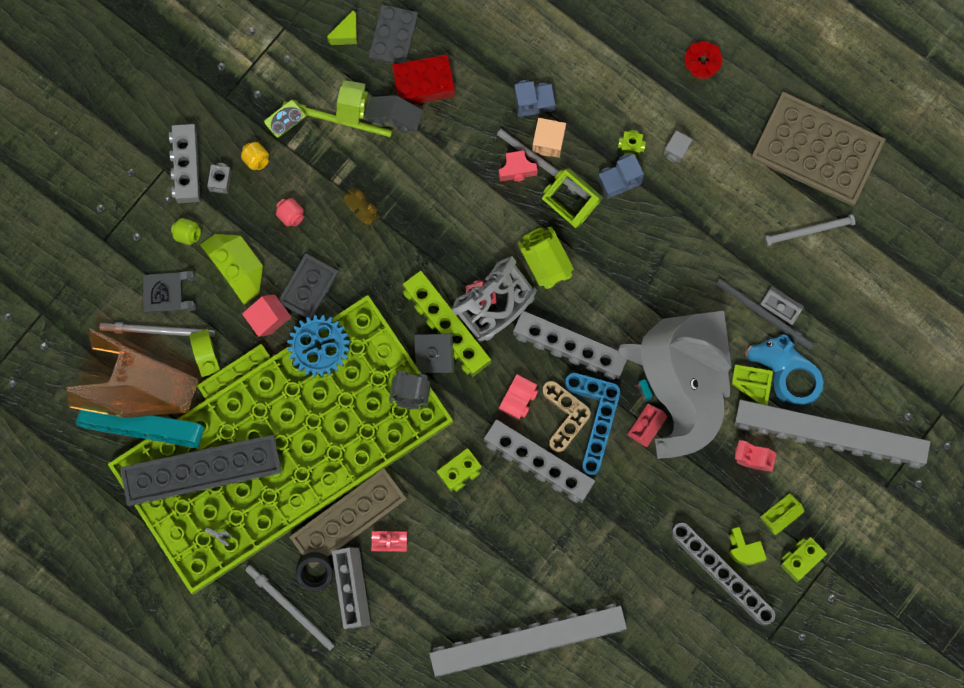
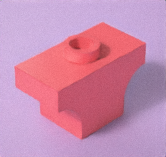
(517, 167)

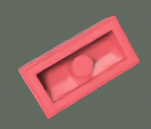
(647, 425)

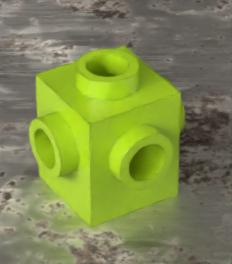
(633, 137)

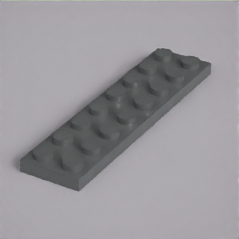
(200, 470)

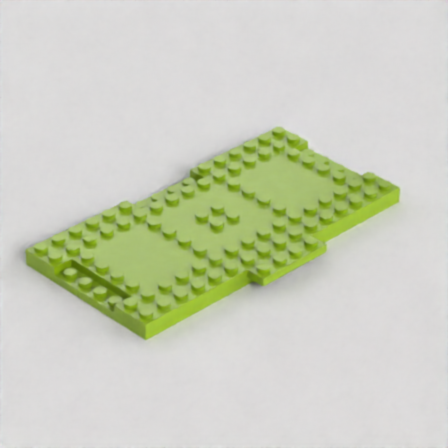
(326, 436)

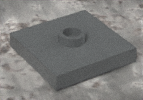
(434, 353)

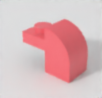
(755, 457)

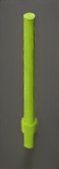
(332, 118)

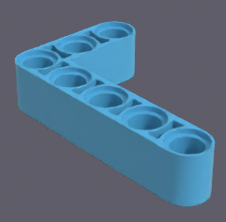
(600, 420)

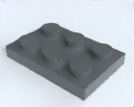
(393, 35)
(308, 287)

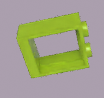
(550, 190)

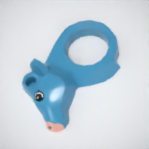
(782, 358)

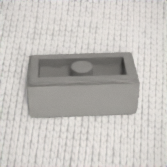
(782, 305)

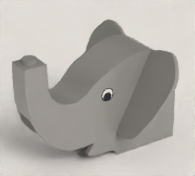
(689, 374)

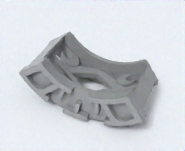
(470, 301)

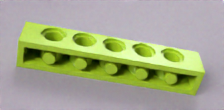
(421, 283)

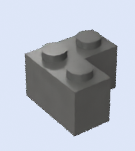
(394, 112)

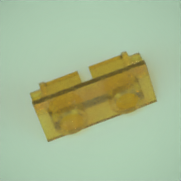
(356, 200)

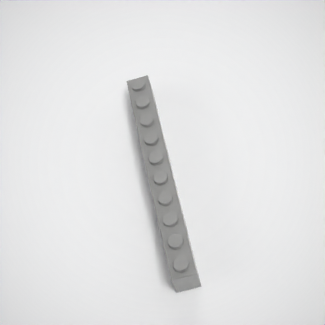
(831, 433)
(527, 641)

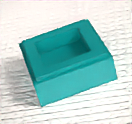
(645, 390)

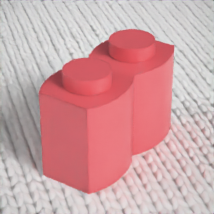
(518, 397)

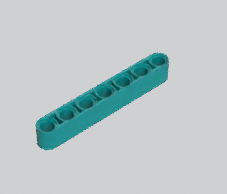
(144, 427)

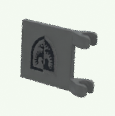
(164, 292)

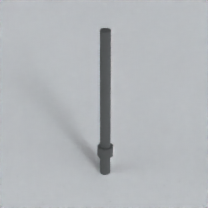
(796, 335)

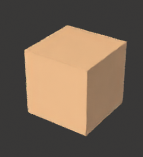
(549, 137)

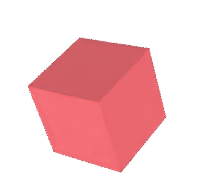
(266, 315)

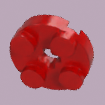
(696, 67)

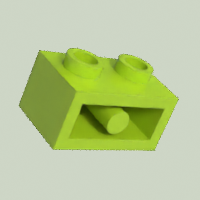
(459, 470)
(803, 559)

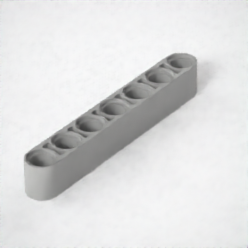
(732, 577)

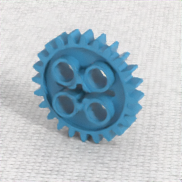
(325, 362)

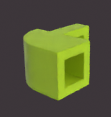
(204, 352)
(745, 554)

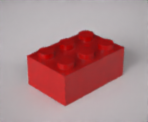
(424, 80)

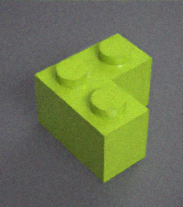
(351, 102)

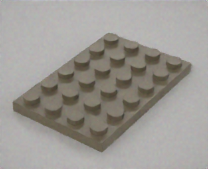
(818, 149)

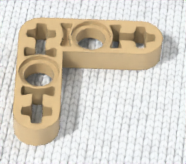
(570, 411)

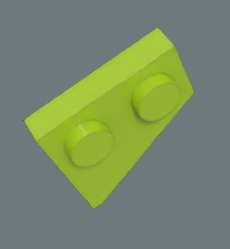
(753, 382)

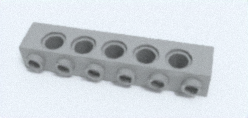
(528, 321)
(499, 431)

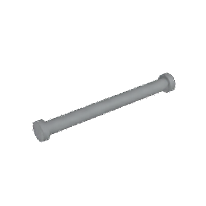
(809, 230)

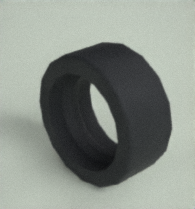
(314, 557)

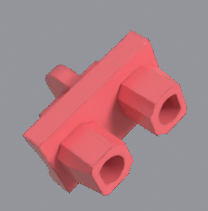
(389, 541)

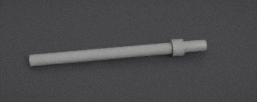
(572, 186)
(120, 327)
(262, 581)

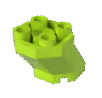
(546, 257)

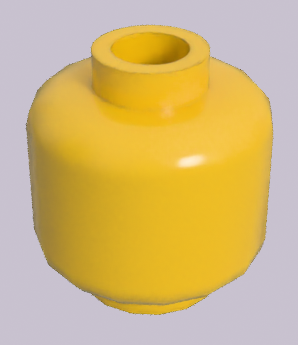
(255, 156)

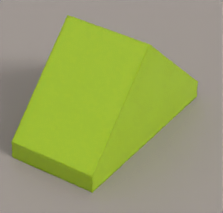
(345, 32)

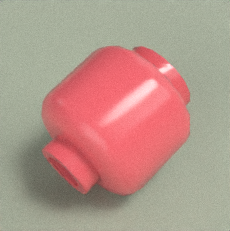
(289, 212)

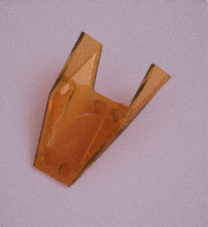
(137, 386)

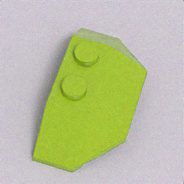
(236, 264)

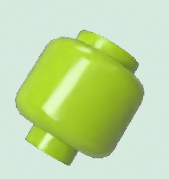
(186, 231)

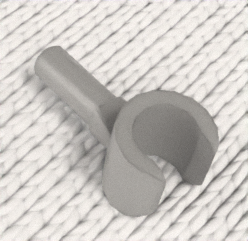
(220, 535)

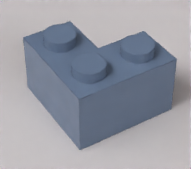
(532, 99)
(622, 177)

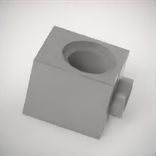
(677, 147)
(223, 185)

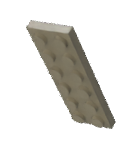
(349, 516)

